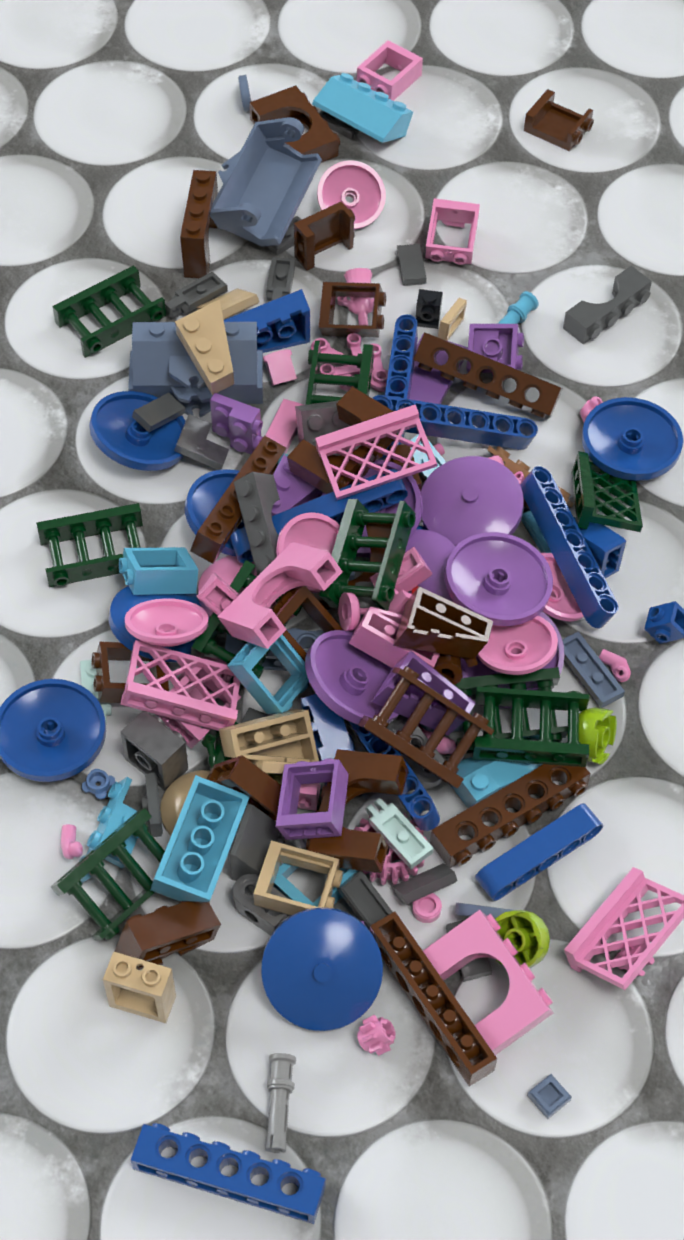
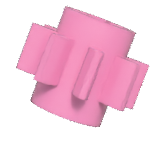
(376, 1035)

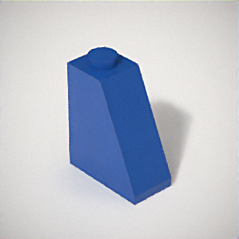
(605, 546)

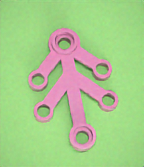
(379, 375)

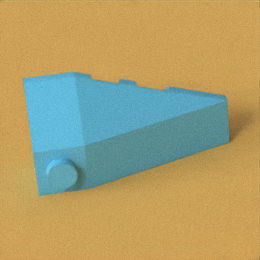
(487, 777)

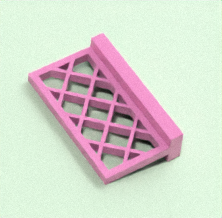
(370, 431)
(179, 704)
(610, 920)

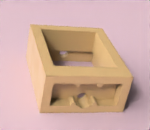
(301, 858)
(140, 992)

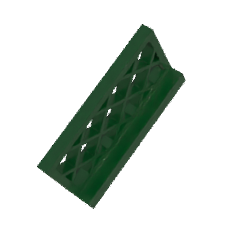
(587, 492)

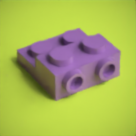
(497, 342)
(237, 421)

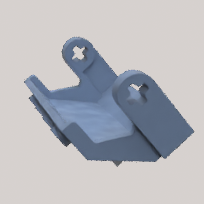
(264, 183)
(163, 365)

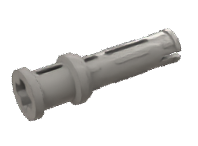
(280, 1087)

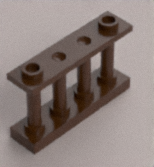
(401, 740)

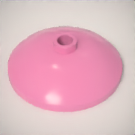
(357, 182)
(310, 530)
(561, 602)
(166, 622)
(520, 647)

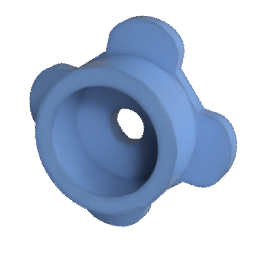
(94, 777)

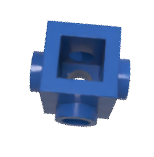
(665, 622)

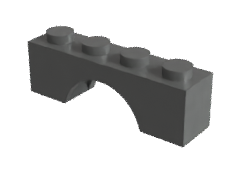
(588, 319)
(256, 498)

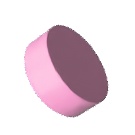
(427, 908)

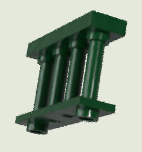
(101, 294)
(361, 381)
(82, 526)
(350, 540)
(205, 642)
(542, 679)
(527, 751)
(93, 864)

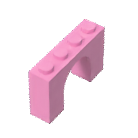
(295, 566)
(524, 1004)

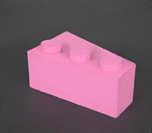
(377, 636)

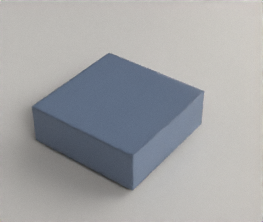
(549, 1096)

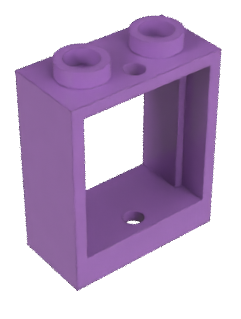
(312, 824)

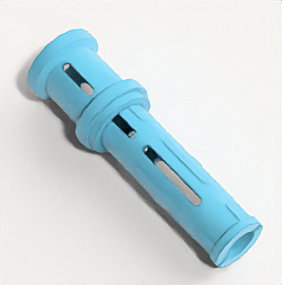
(518, 312)

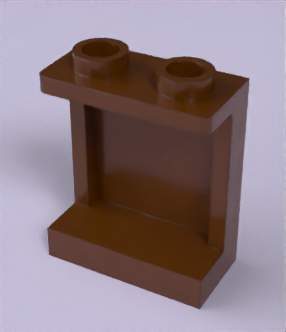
(557, 123)
(322, 232)

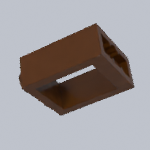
(344, 289)
(289, 604)
(108, 691)
(249, 779)

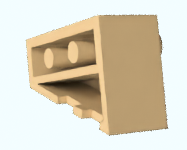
(272, 738)

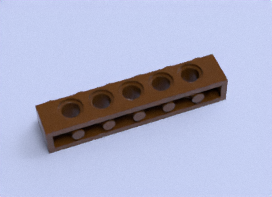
(432, 345)
(227, 514)
(516, 795)
(433, 999)

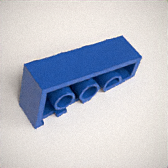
(279, 322)

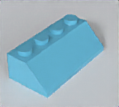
(364, 108)
(200, 842)

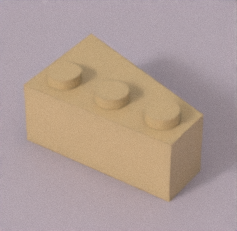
(207, 345)

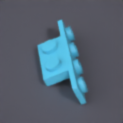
(110, 819)

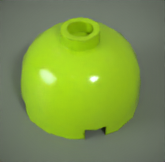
(598, 730)
(527, 934)

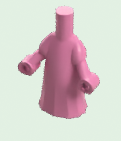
(358, 305)

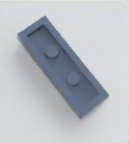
(591, 670)

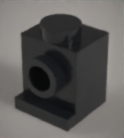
(428, 308)

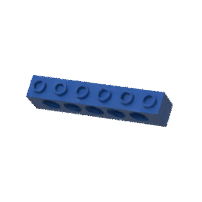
(208, 1178)

